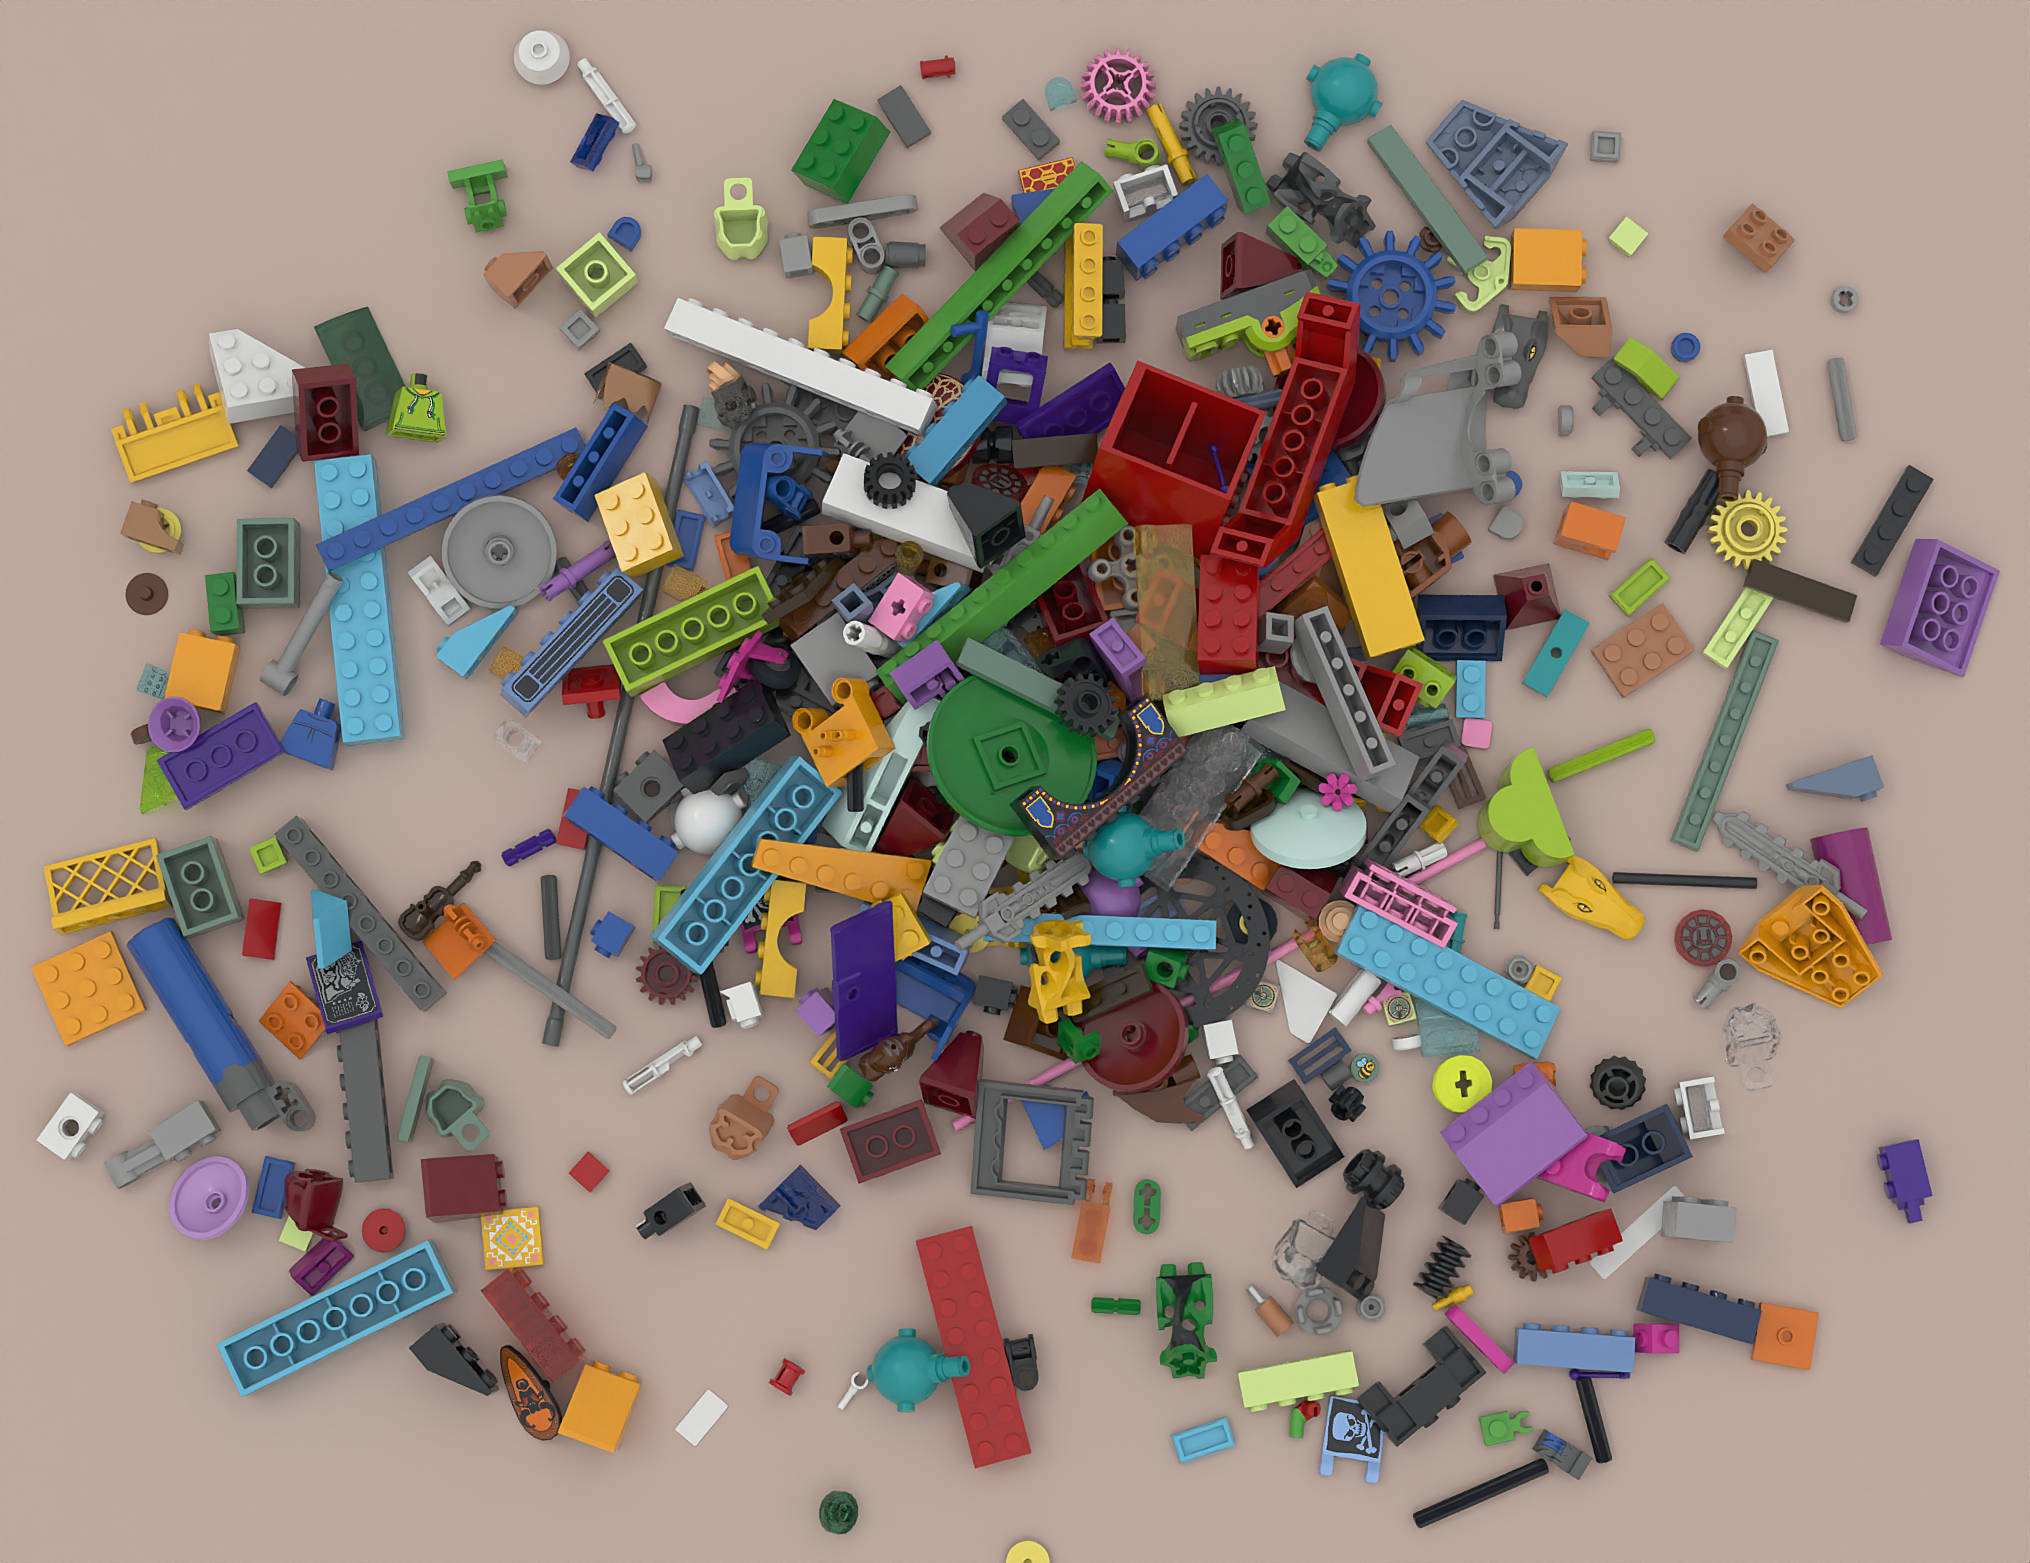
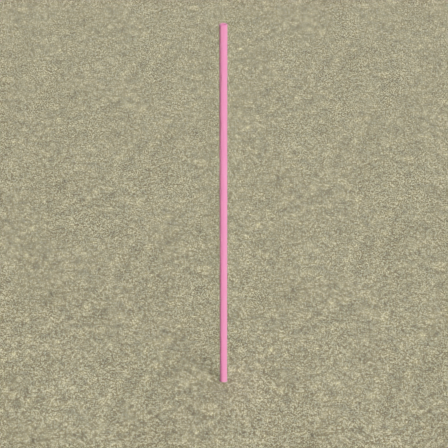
(1274, 955)

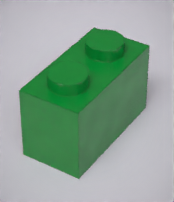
(224, 613)

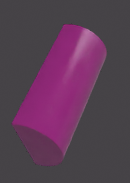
(1859, 879)

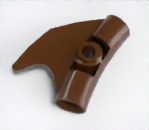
(1166, 1102)

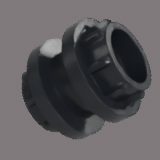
(1369, 1175)

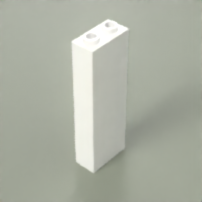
(922, 519)

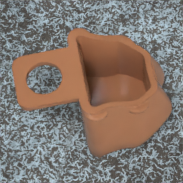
(743, 1121)

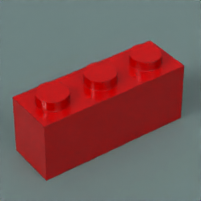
(1576, 1241)

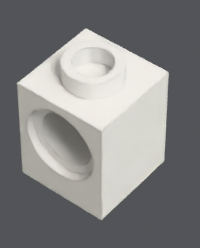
(1220, 1041)

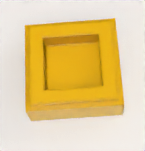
(1438, 824)
(1543, 983)

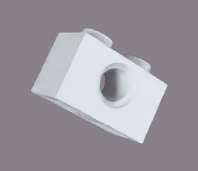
(56, 1135)

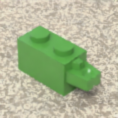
(1302, 242)

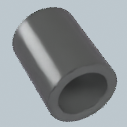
(1336, 1075)

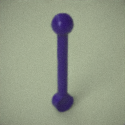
(1213, 449)
(1574, 1374)

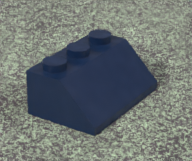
(1462, 627)

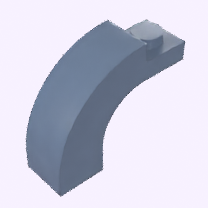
(859, 605)

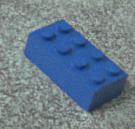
(1172, 227)

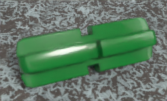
(1109, 1306)

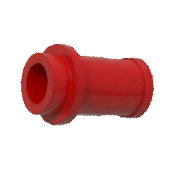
(938, 67)

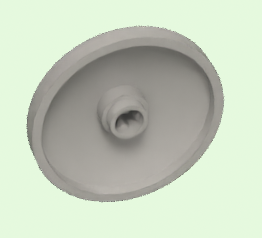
(499, 551)

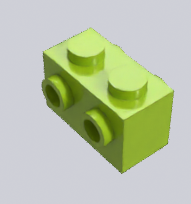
(1426, 672)

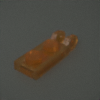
(1092, 1225)

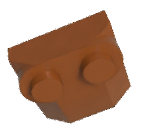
(1313, 596)

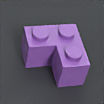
(927, 675)

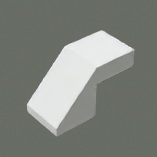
(439, 590)

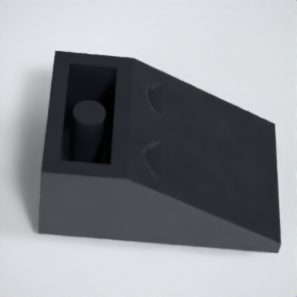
(447, 1357)

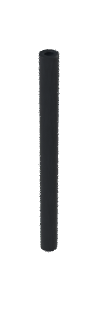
(1684, 880)

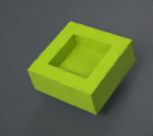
(268, 855)

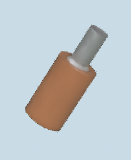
(1270, 1311)

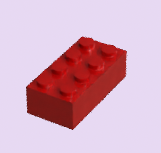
(1228, 616)

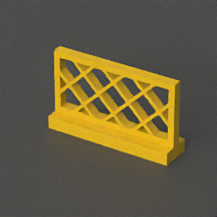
(111, 910)

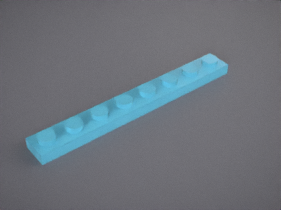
(1134, 931)

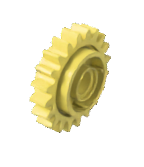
(1734, 542)

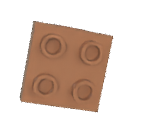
(1759, 238)

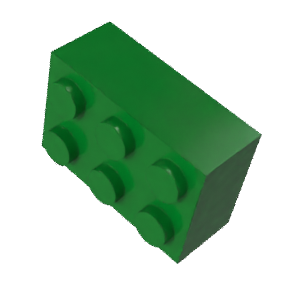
(840, 151)

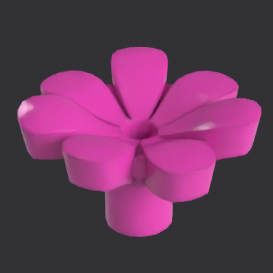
(1337, 785)

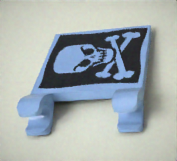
(1351, 1435)

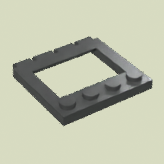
(990, 1142)

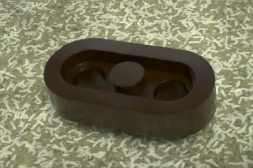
(1250, 813)

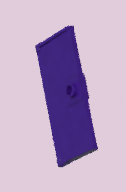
(864, 980)

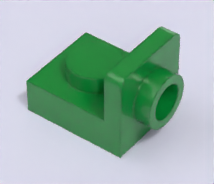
(1076, 1044)

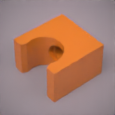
(1589, 530)

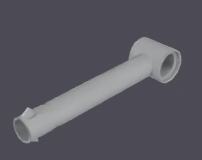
(280, 674)

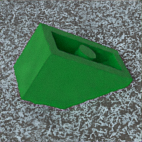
(851, 1087)

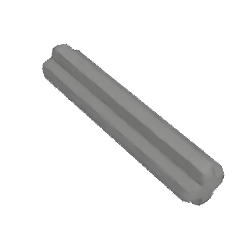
(1842, 399)

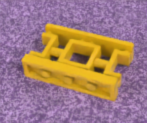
(1083, 287)

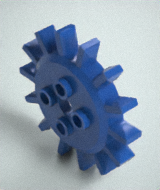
(1392, 269)

